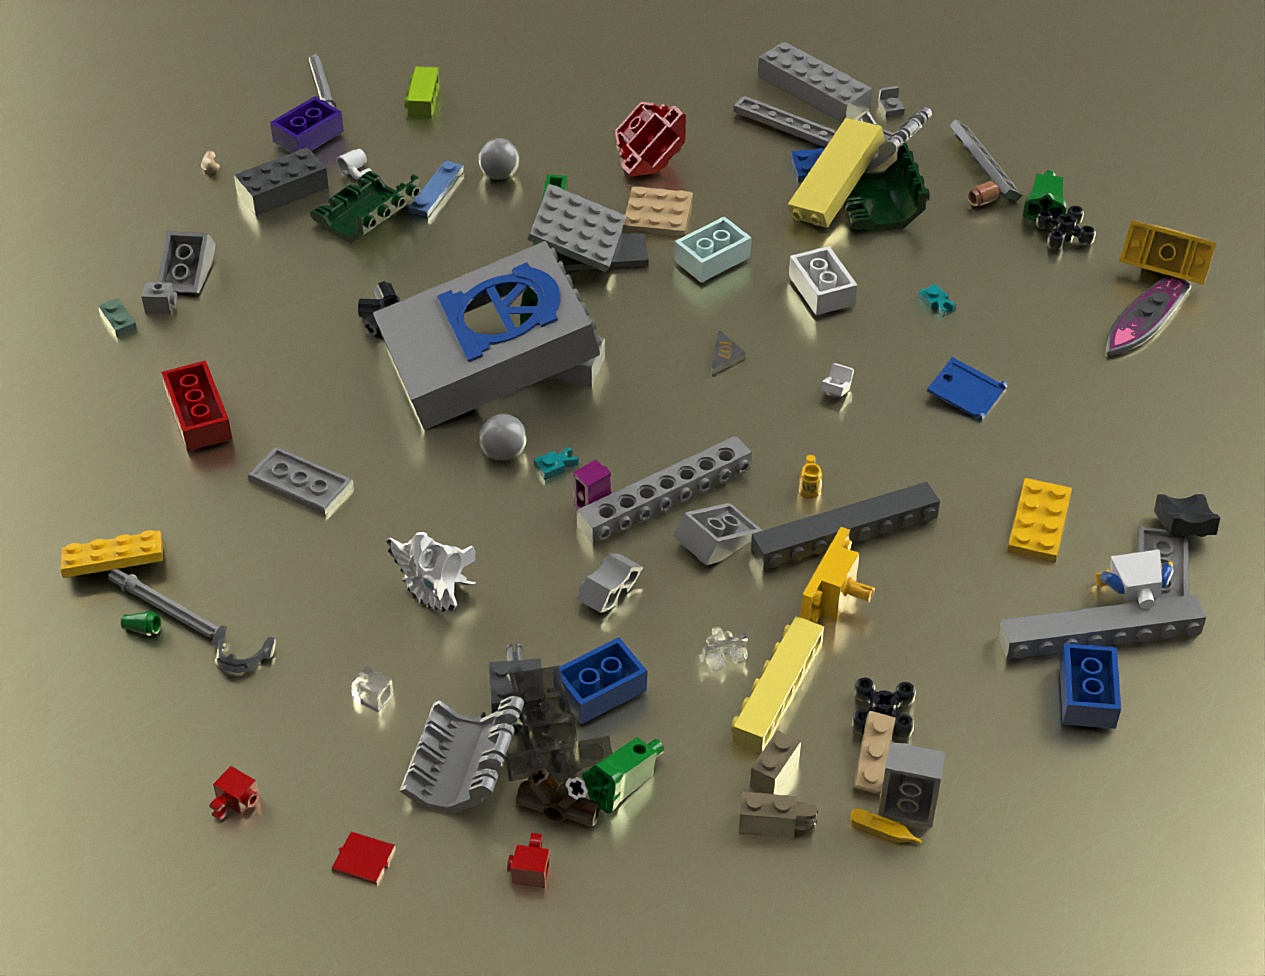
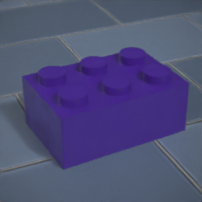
(307, 125)

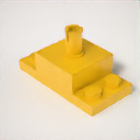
(1168, 251)
(834, 581)

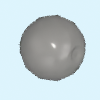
(499, 159)
(503, 437)

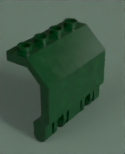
(888, 197)
(363, 206)

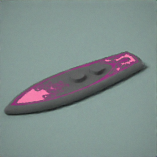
(1146, 315)

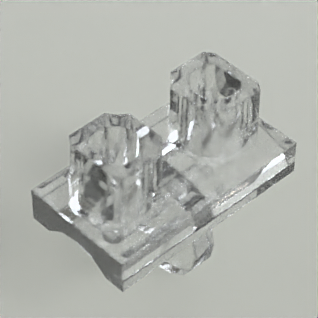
(721, 644)

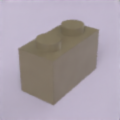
(775, 763)

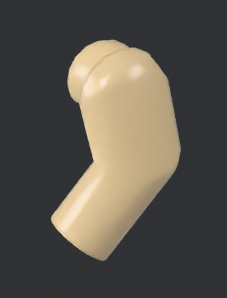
(208, 162)

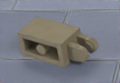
(775, 815)

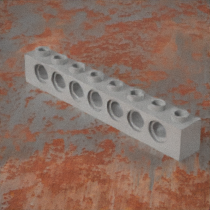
(663, 489)

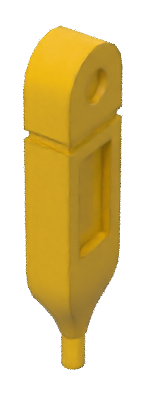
(881, 826)

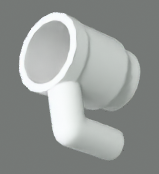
(351, 162)

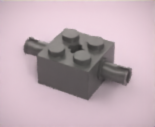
(498, 680)

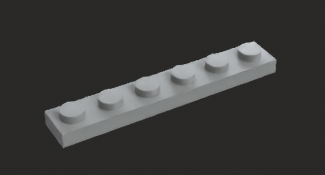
(784, 121)
(989, 165)

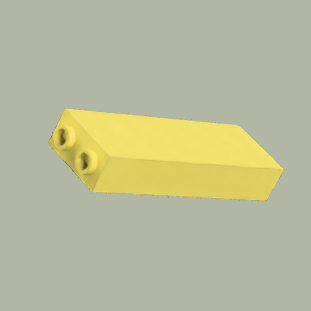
(836, 172)

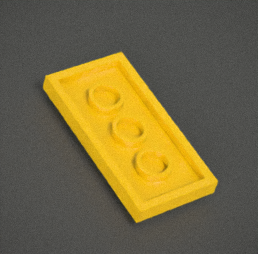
(1039, 519)
(111, 553)

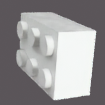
(822, 280)

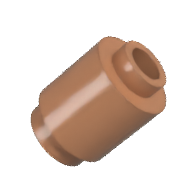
(984, 194)

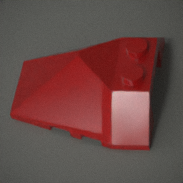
(650, 137)

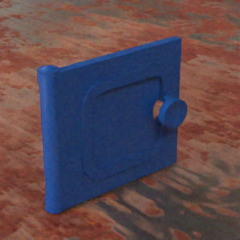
(967, 390)

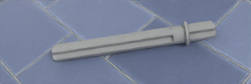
(320, 80)
(130, 584)

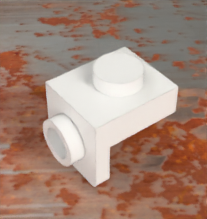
(838, 381)

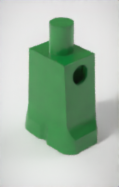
(1045, 195)
(622, 772)

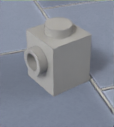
(158, 297)

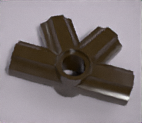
(556, 800)

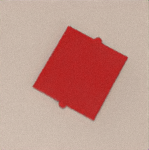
(363, 857)

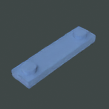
(436, 189)

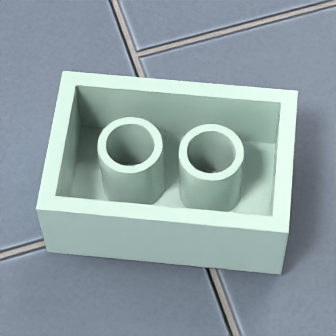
(712, 249)

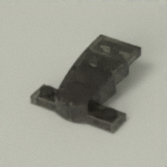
(549, 729)

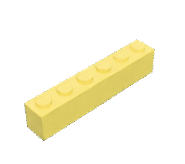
(777, 685)

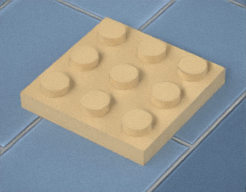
(658, 211)

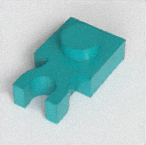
(936, 298)
(553, 464)

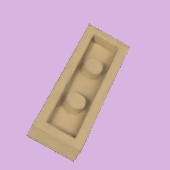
(874, 752)

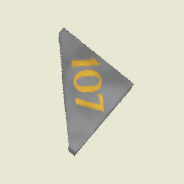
(725, 353)

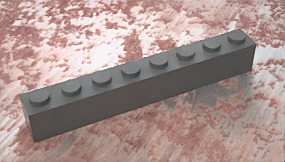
(863, 519)

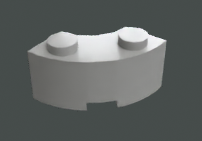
(608, 582)

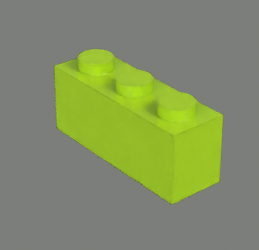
(422, 92)

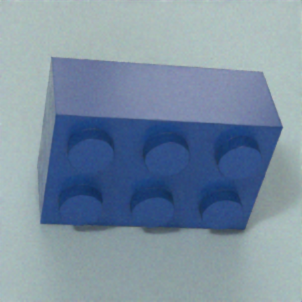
(602, 680)
(1090, 686)

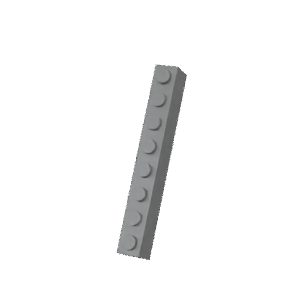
(1101, 626)

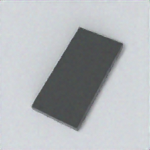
(629, 252)

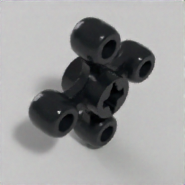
(1065, 227)
(884, 703)

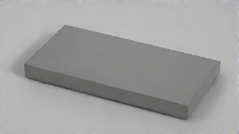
(300, 480)
(1171, 549)

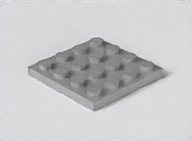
(577, 227)

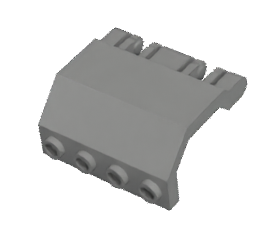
(895, 140)
(459, 756)

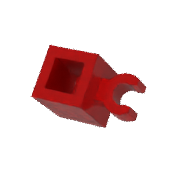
(233, 791)
(530, 863)

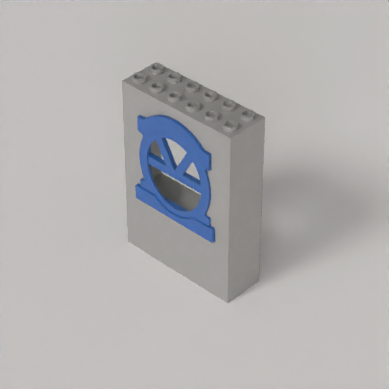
(457, 369)

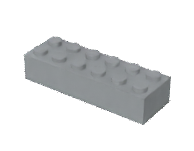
(814, 82)

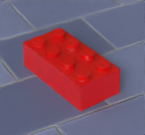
(196, 405)

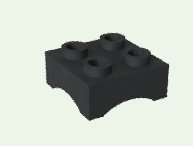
(1186, 515)

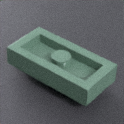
(117, 317)

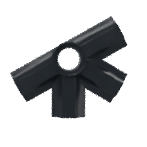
(366, 307)

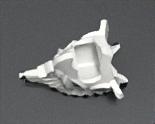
(431, 569)

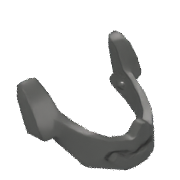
(235, 665)

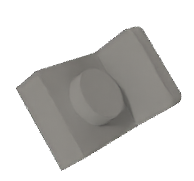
(889, 102)

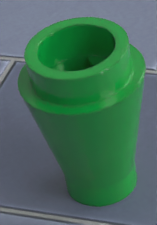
(144, 622)

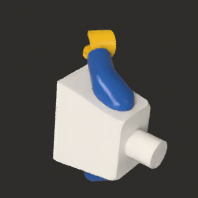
(1137, 576)

